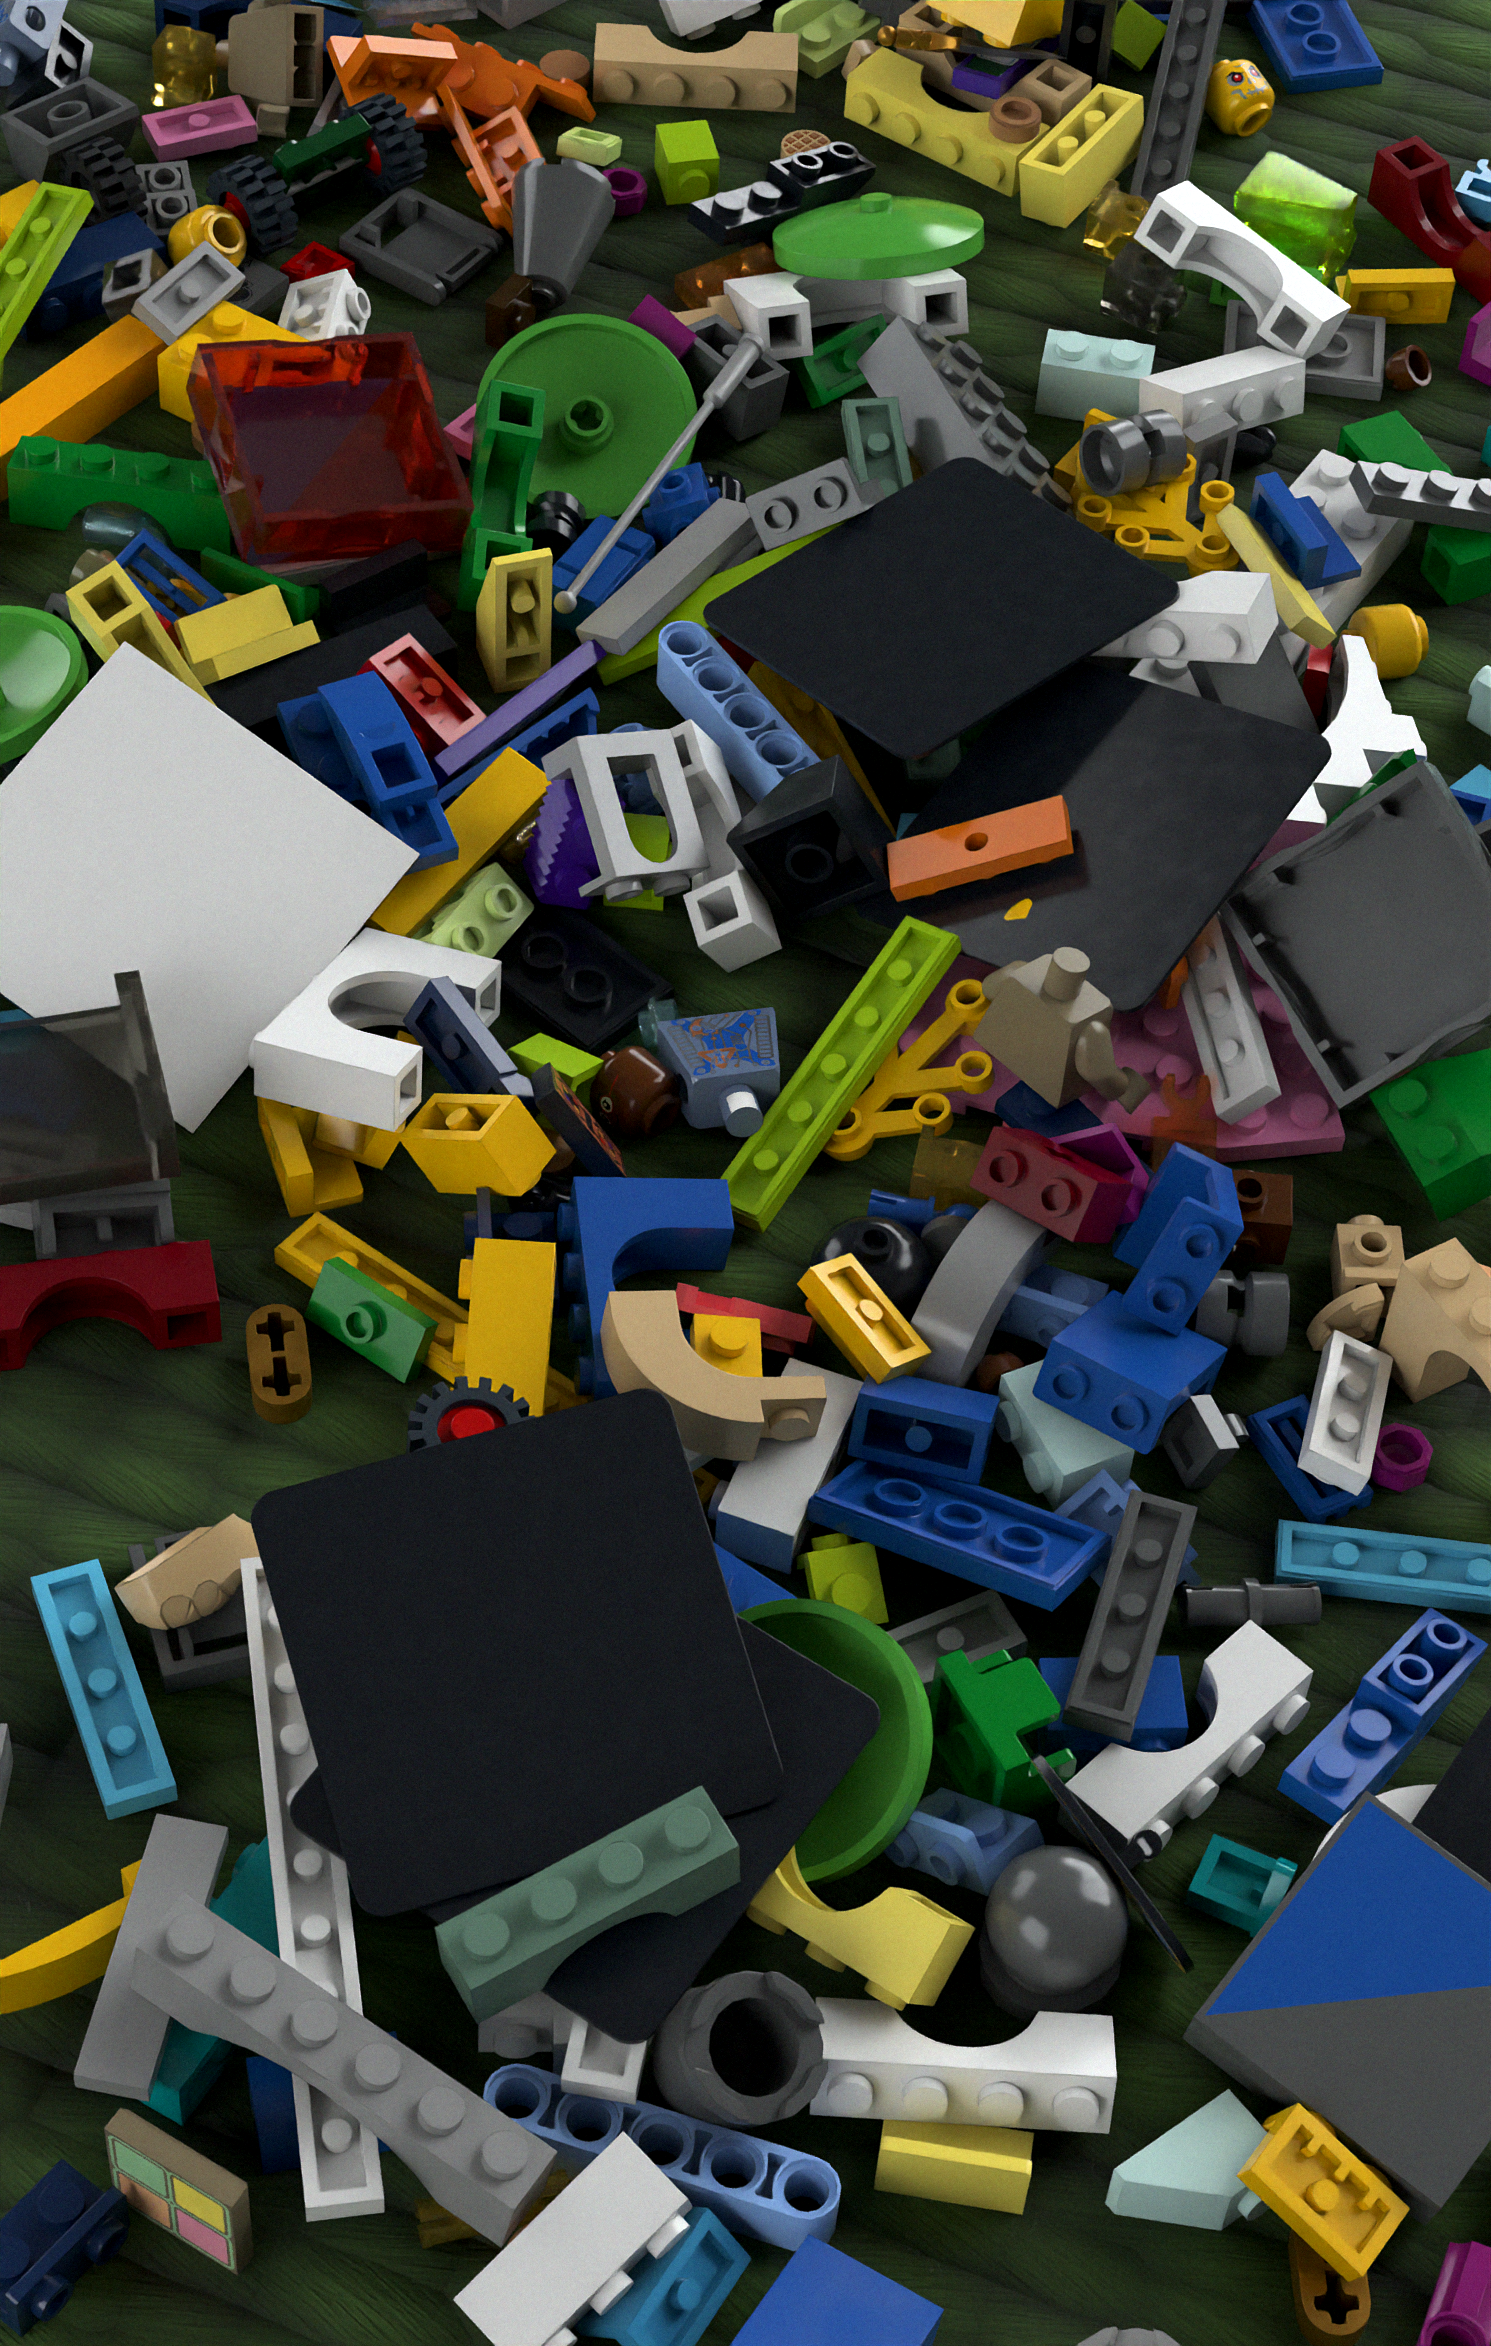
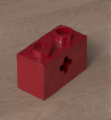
(1051, 1185)

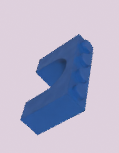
(631, 1228)

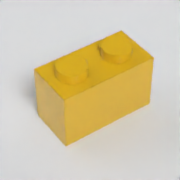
(478, 1143)

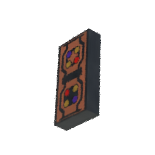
(576, 1124)

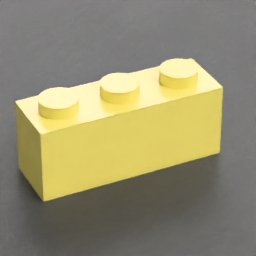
(1081, 155)

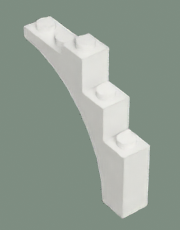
(1361, 741)

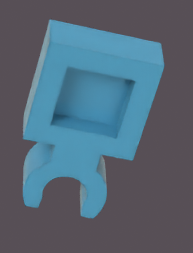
(1475, 193)

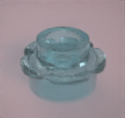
(656, 1012)

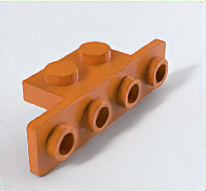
(491, 85)
(494, 152)

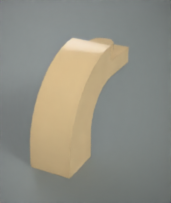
(713, 1409)

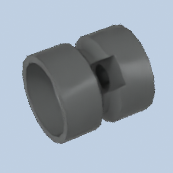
(1132, 453)
(1261, 1313)

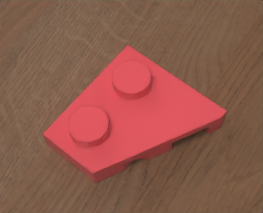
(778, 1327)

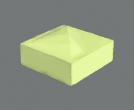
(589, 146)

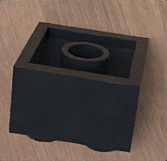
(814, 843)

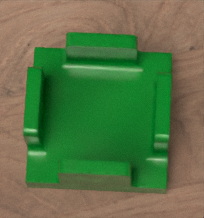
(980, 1727)

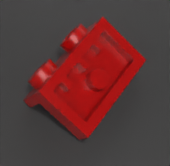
(426, 695)

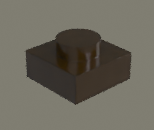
(509, 310)

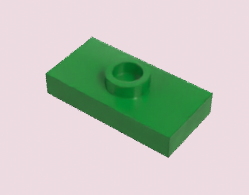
(371, 1319)

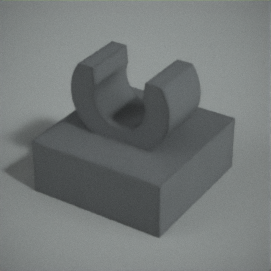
(1202, 1440)

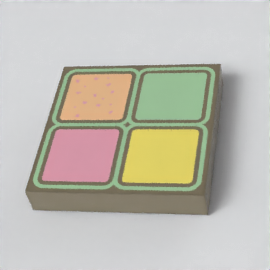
(180, 2190)

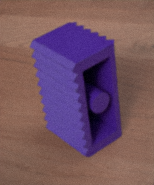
(561, 848)

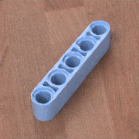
(729, 708)
(700, 2151)

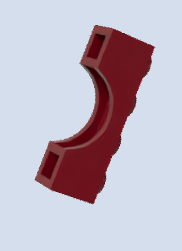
(1417, 196)
(157, 1289)

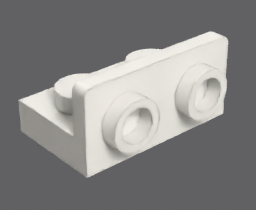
(325, 307)

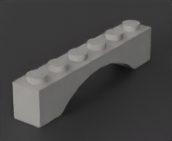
(449, 2137)

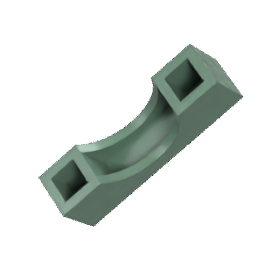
(525, 1932)

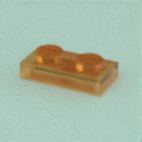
(707, 280)

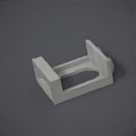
(622, 868)

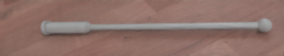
(749, 349)

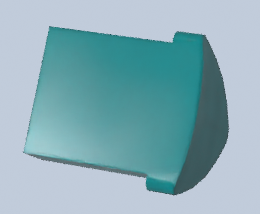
(1239, 1884)

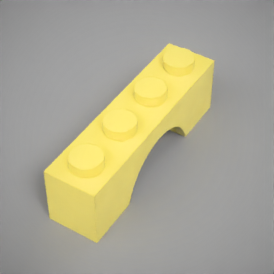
(890, 99)
(894, 1941)

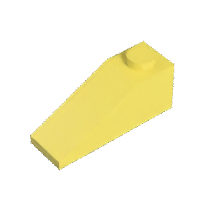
(516, 619)

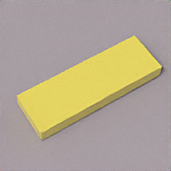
(1263, 556)

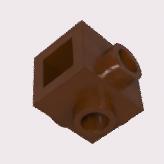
(1266, 1217)

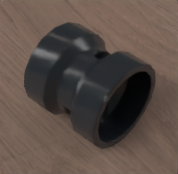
(555, 522)

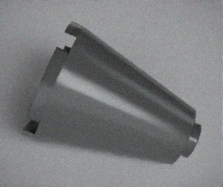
(557, 224)

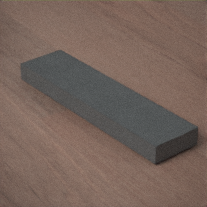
(1129, 1616)

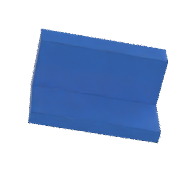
(1301, 534)

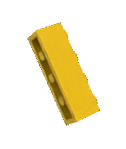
(508, 1317)

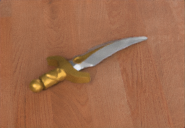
(939, 42)

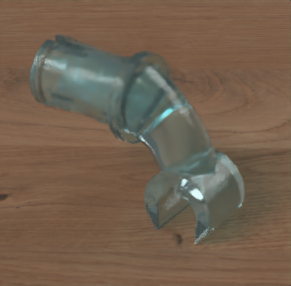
(120, 529)

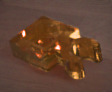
(1183, 1122)

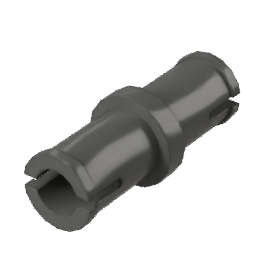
(1249, 1601)

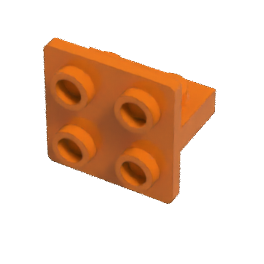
(394, 66)

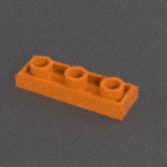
(979, 848)

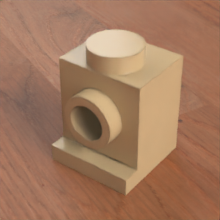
(1366, 1254)

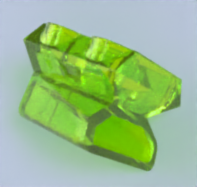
(1299, 213)

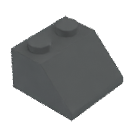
(63, 120)

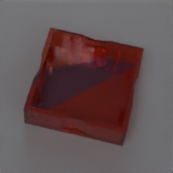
(327, 447)

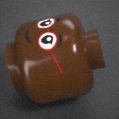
(635, 1093)

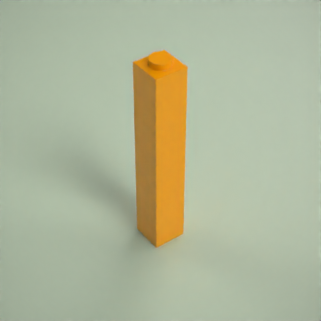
(83, 390)

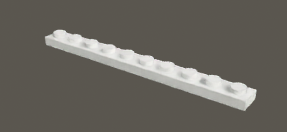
(311, 1915)

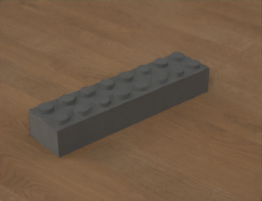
(958, 413)

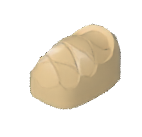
(190, 1576)

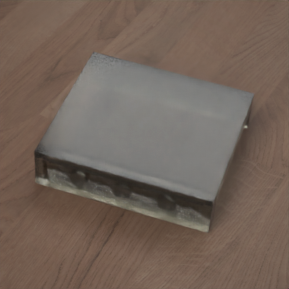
(84, 1101)

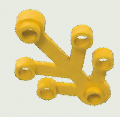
(1198, 550)
(906, 1078)

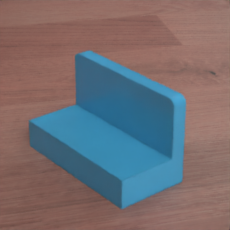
(676, 2293)

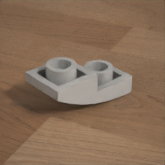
(167, 194)

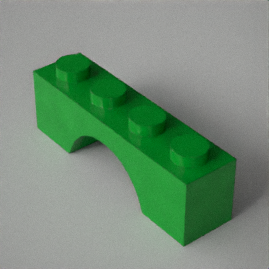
(501, 468)
(59, 478)
(1454, 558)

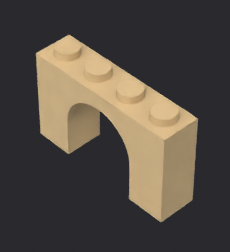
(1439, 1321)

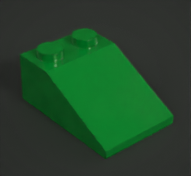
(1442, 1128)

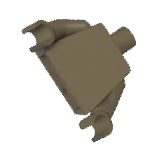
(275, 60)
(1056, 1031)

